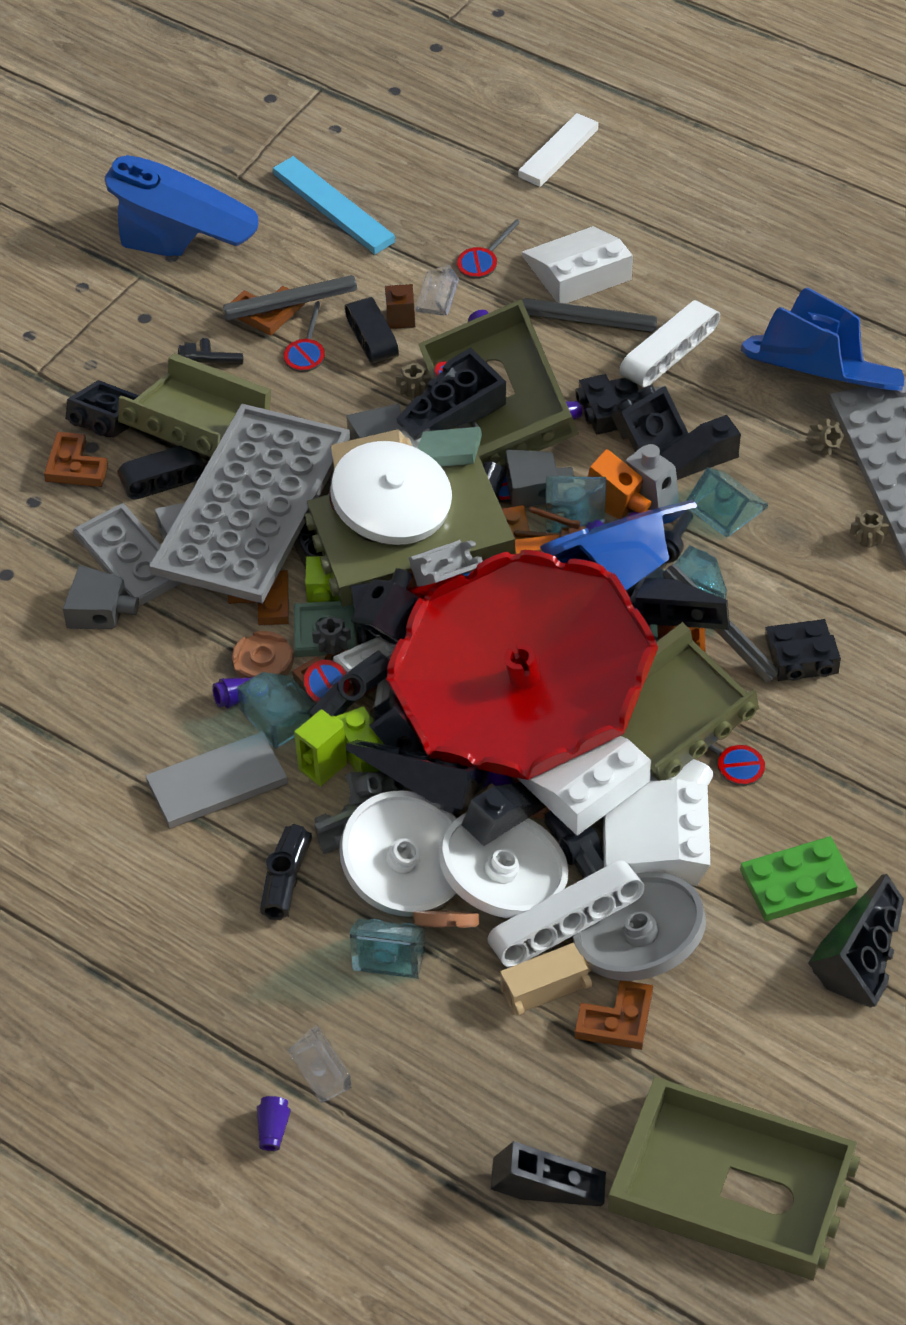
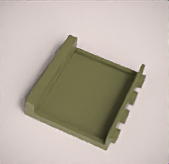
(191, 404)
(685, 705)

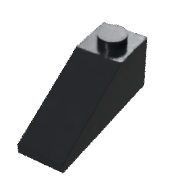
(705, 447)
(674, 602)
(499, 811)
(546, 1177)

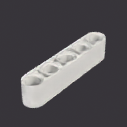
(669, 343)
(565, 913)

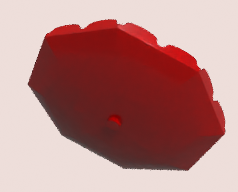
(521, 663)

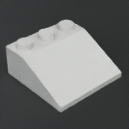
(580, 264)
(592, 783)
(661, 830)

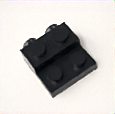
(599, 399)
(98, 408)
(649, 419)
(803, 650)

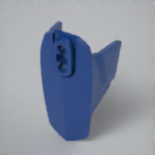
(167, 209)
(820, 341)
(625, 546)

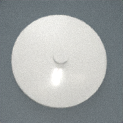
(391, 492)
(394, 853)
(507, 872)

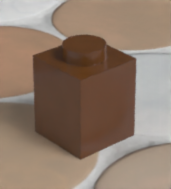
(400, 306)

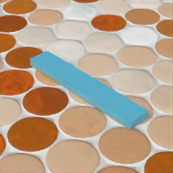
(334, 205)

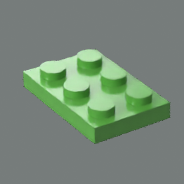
(798, 878)

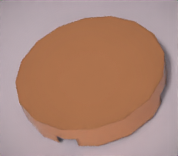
(262, 653)
(446, 918)

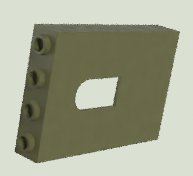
(537, 411)
(353, 561)
(684, 1156)

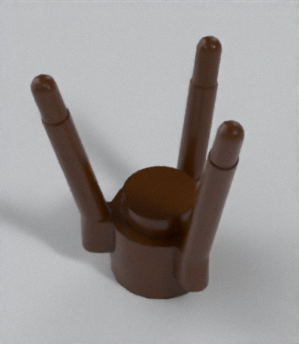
(572, 525)

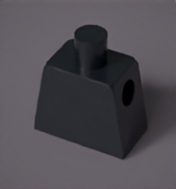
(387, 607)
(391, 723)

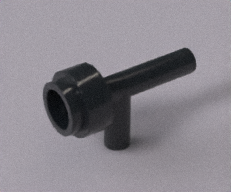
(206, 356)
(673, 537)

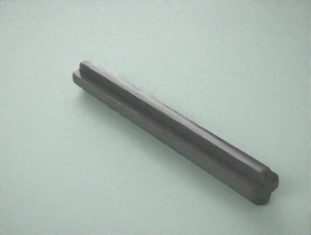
(289, 297)
(590, 315)
(733, 636)

